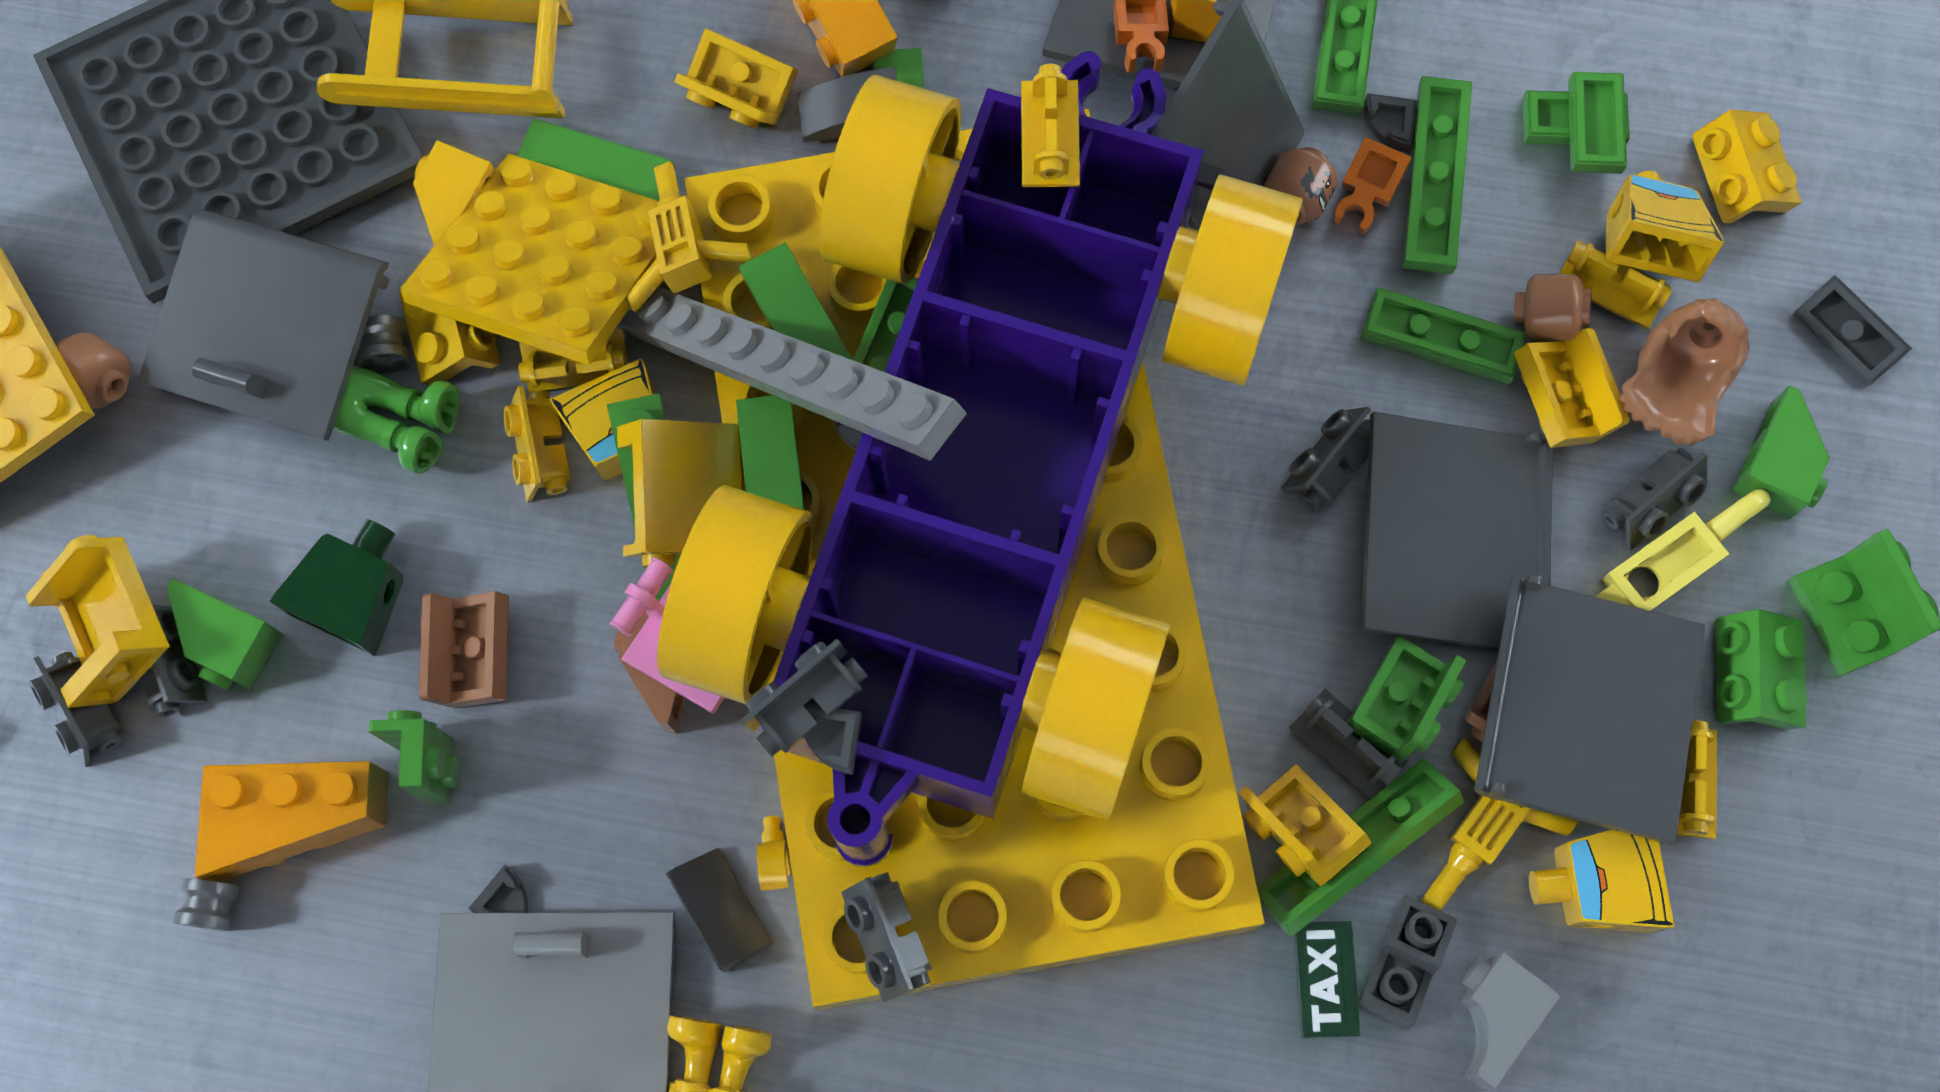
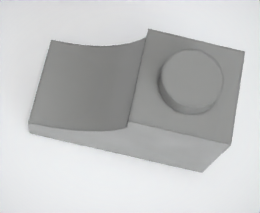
(1506, 1013)

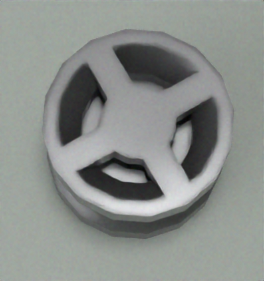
(383, 345)
(206, 904)

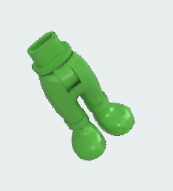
(416, 445)

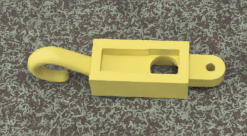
(1681, 553)

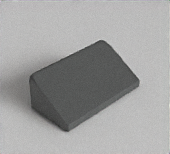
(1853, 330)
(719, 909)

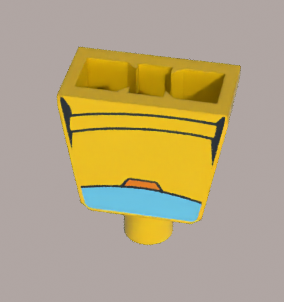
(1661, 228)
(587, 415)
(1607, 883)

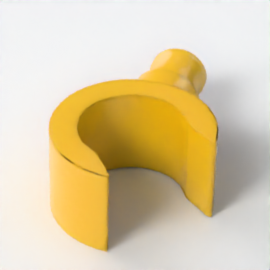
(773, 856)

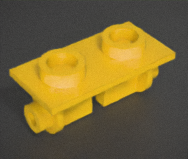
(1050, 129)
(1617, 286)
(550, 371)
(536, 464)
(1699, 794)

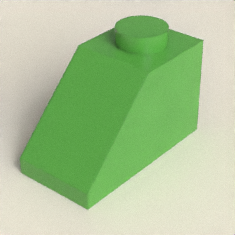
(1786, 457)
(221, 637)

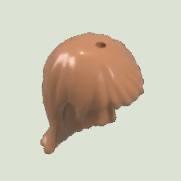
(1687, 370)

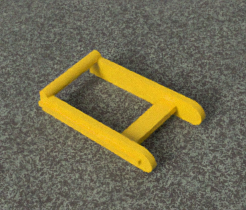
(385, 89)

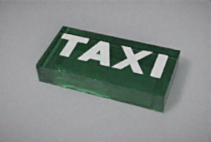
(1327, 980)

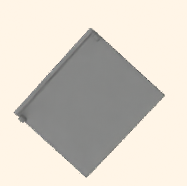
(552, 1002)

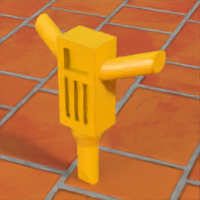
(679, 243)
(1484, 832)

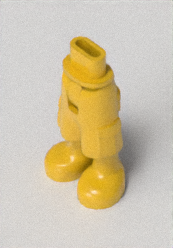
(700, 1042)

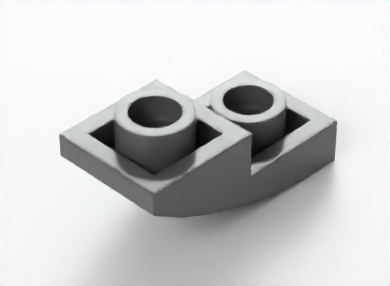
(827, 104)
(1406, 962)

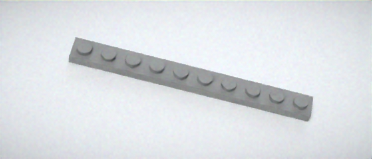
(798, 372)

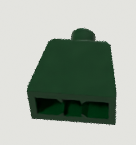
(345, 587)

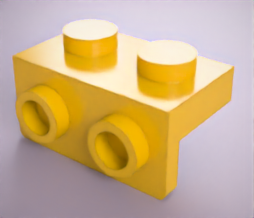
(738, 78)
(1746, 165)
(447, 345)
(1572, 389)
(1307, 825)

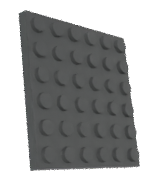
(221, 116)

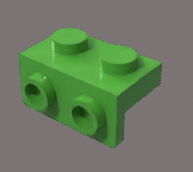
(1760, 669)
(1405, 698)
(426, 755)

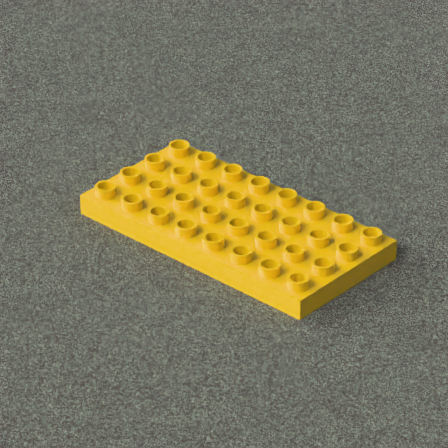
(1037, 878)

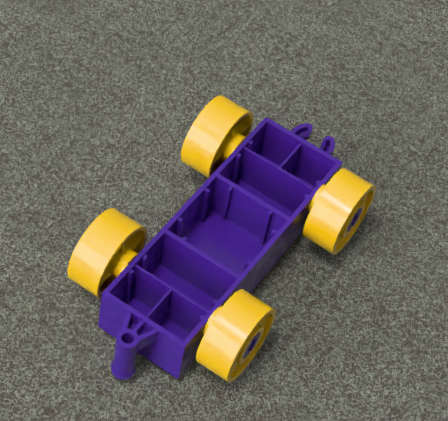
(961, 563)

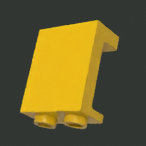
(673, 477)
(105, 616)

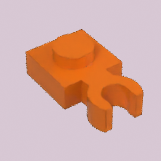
(1143, 29)
(1371, 178)

